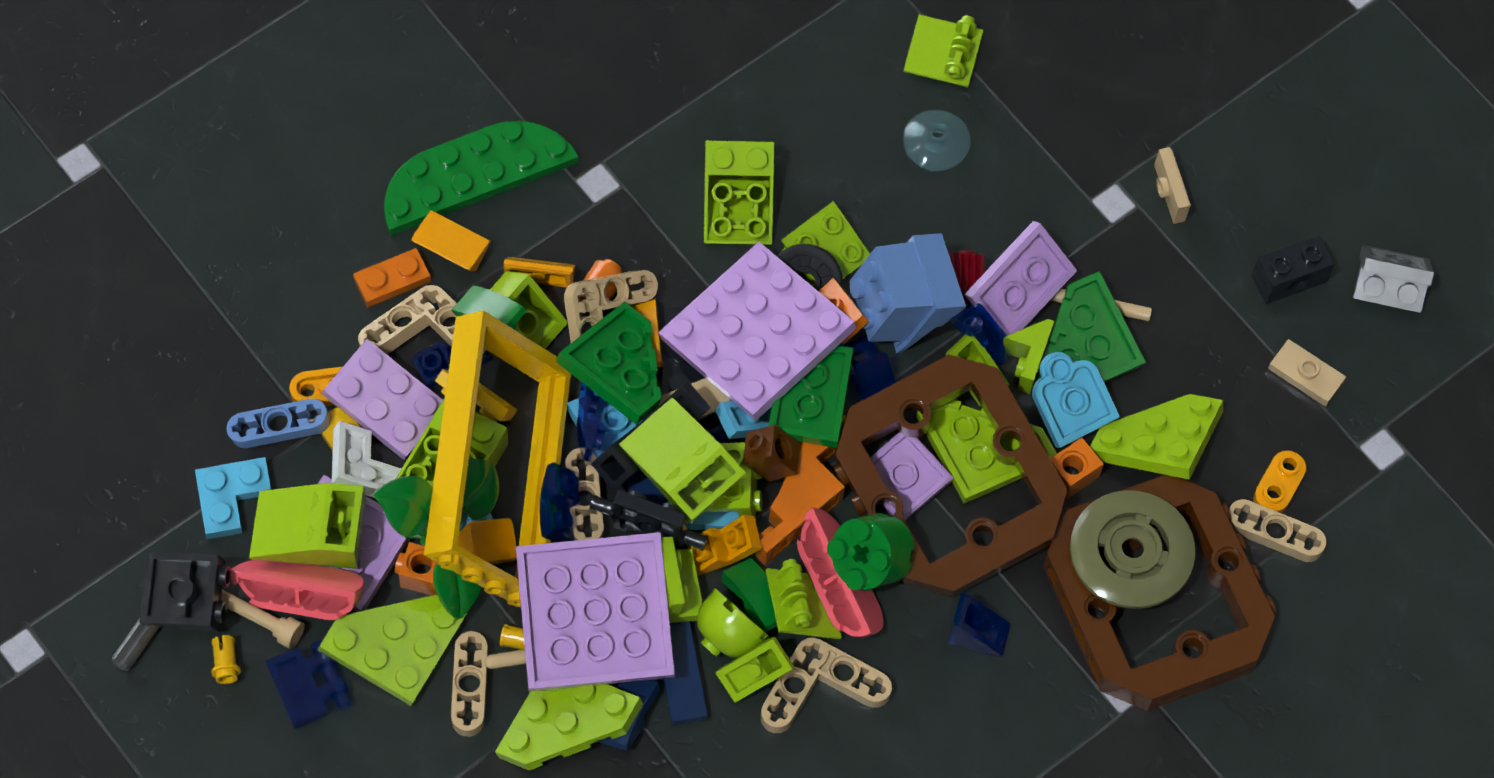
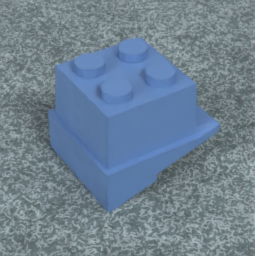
(907, 290)

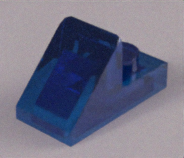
(869, 369)

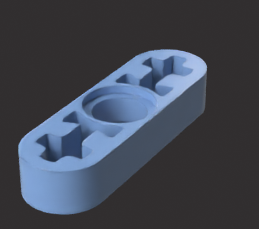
(254, 436)

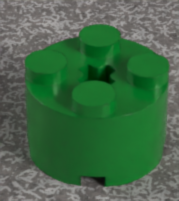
(871, 551)

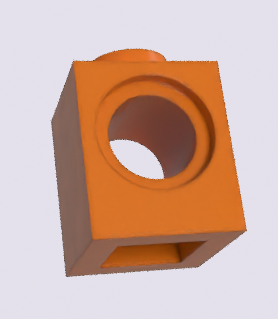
(1084, 460)
(408, 578)

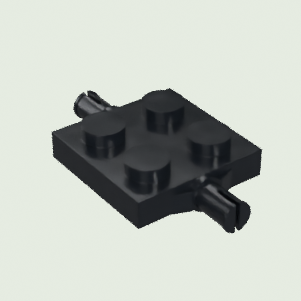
(639, 516)

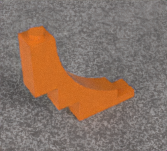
(809, 488)

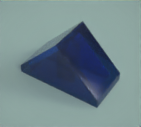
(978, 628)

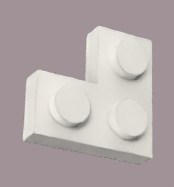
(353, 460)

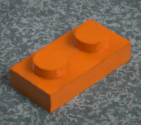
(392, 277)

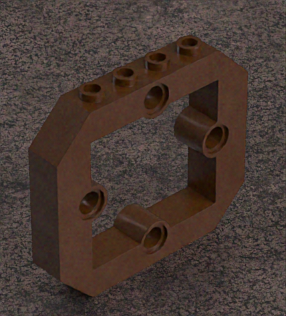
(925, 392)
(1175, 674)

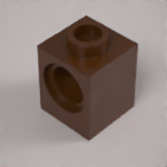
(771, 453)

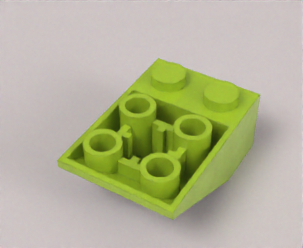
(738, 192)
(487, 443)
(682, 460)
(310, 525)

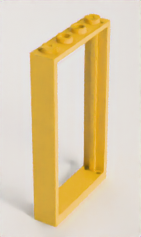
(470, 336)

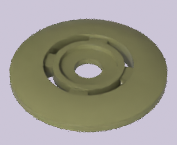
(1140, 580)

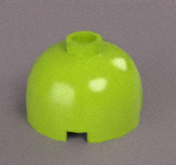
(727, 627)

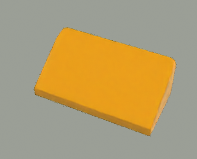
(451, 241)
(542, 271)
(490, 540)

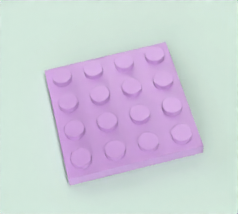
(757, 330)
(594, 612)

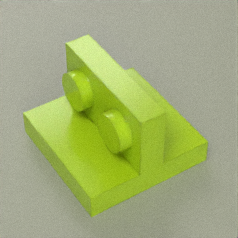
(681, 582)

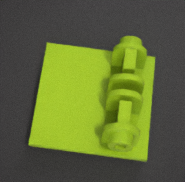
(944, 49)
(834, 234)
(797, 603)

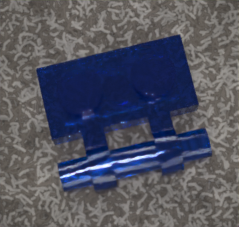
(297, 687)

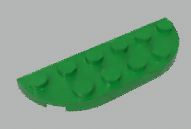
(473, 170)

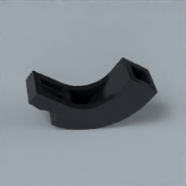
(617, 466)

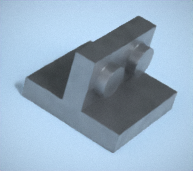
(1393, 278)

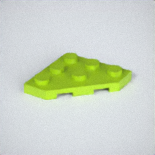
(1161, 438)
(964, 446)
(393, 643)
(566, 723)

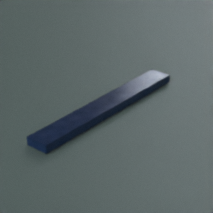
(684, 690)

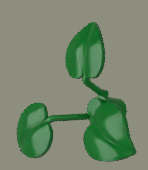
(407, 510)

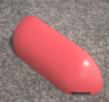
(299, 588)
(848, 609)

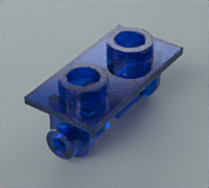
(979, 323)

